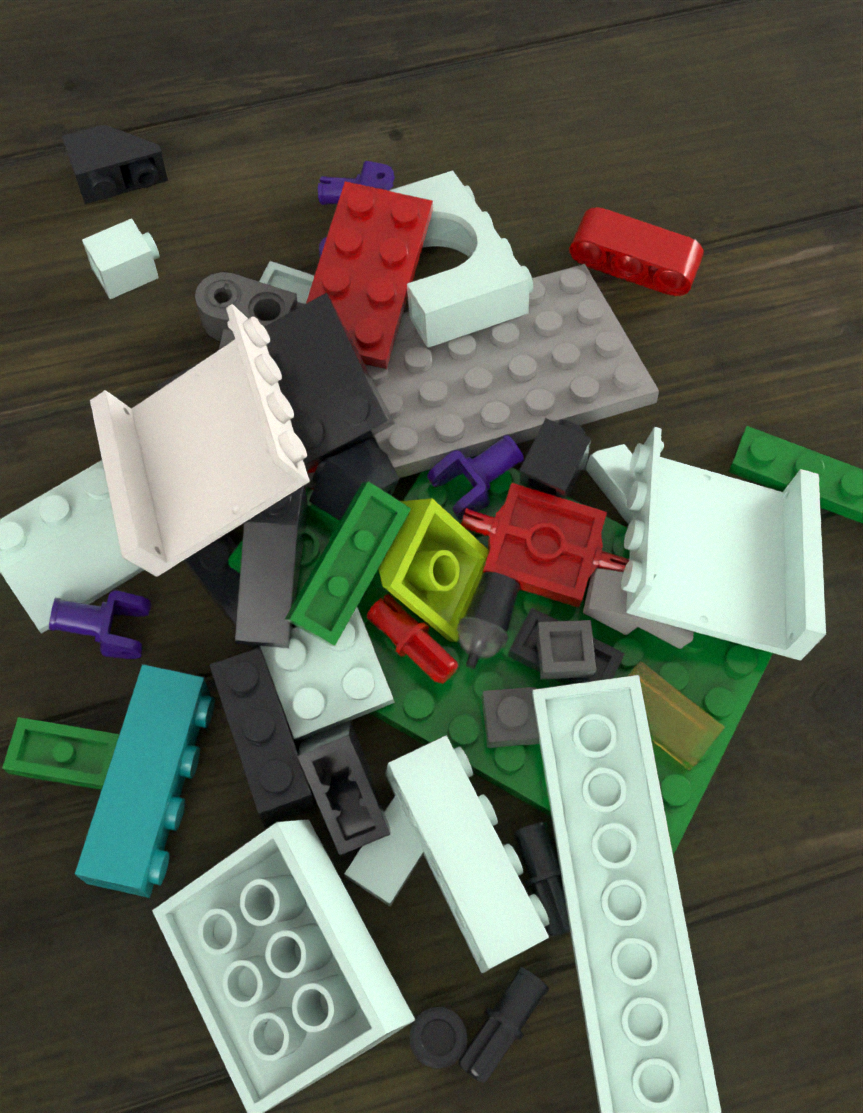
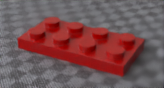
(370, 262)

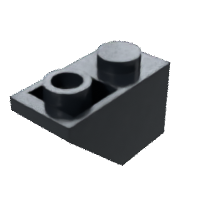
(112, 162)
(556, 458)
(342, 474)

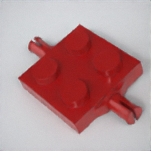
(545, 543)

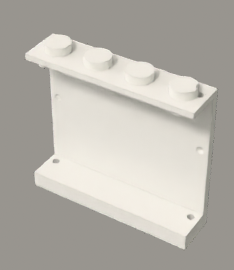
(200, 452)

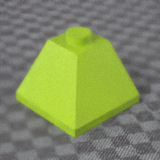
(434, 566)

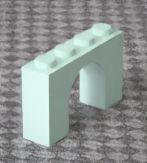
(482, 289)

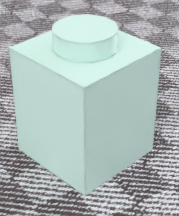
(122, 258)

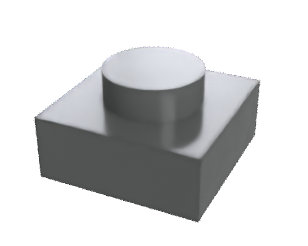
(565, 649)
(509, 717)

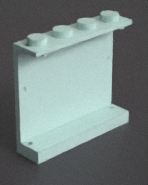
(725, 554)

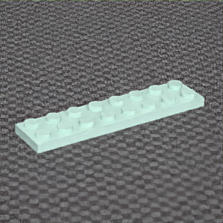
(623, 901)

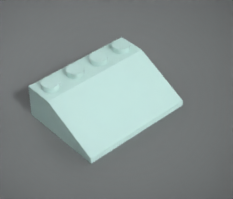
(281, 965)

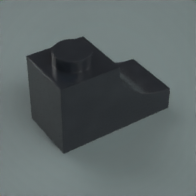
(343, 787)

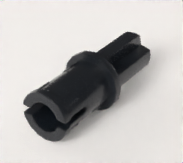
(544, 874)
(502, 1025)

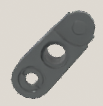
(247, 295)

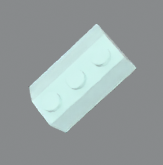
(64, 546)

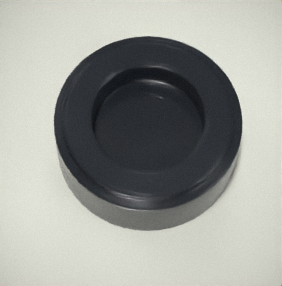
(438, 1038)

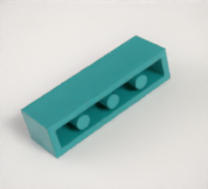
(146, 782)

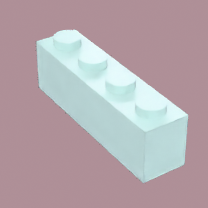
(466, 853)

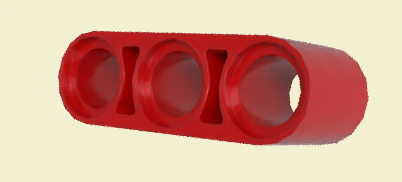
(636, 251)

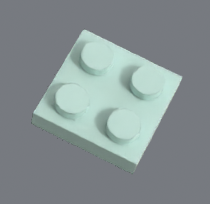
(327, 683)

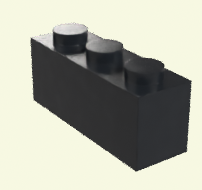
(262, 737)

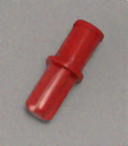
(412, 639)

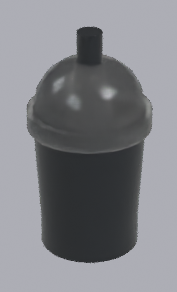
(487, 617)

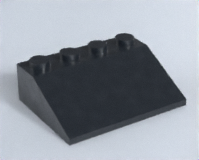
(323, 381)

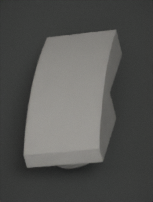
(607, 604)

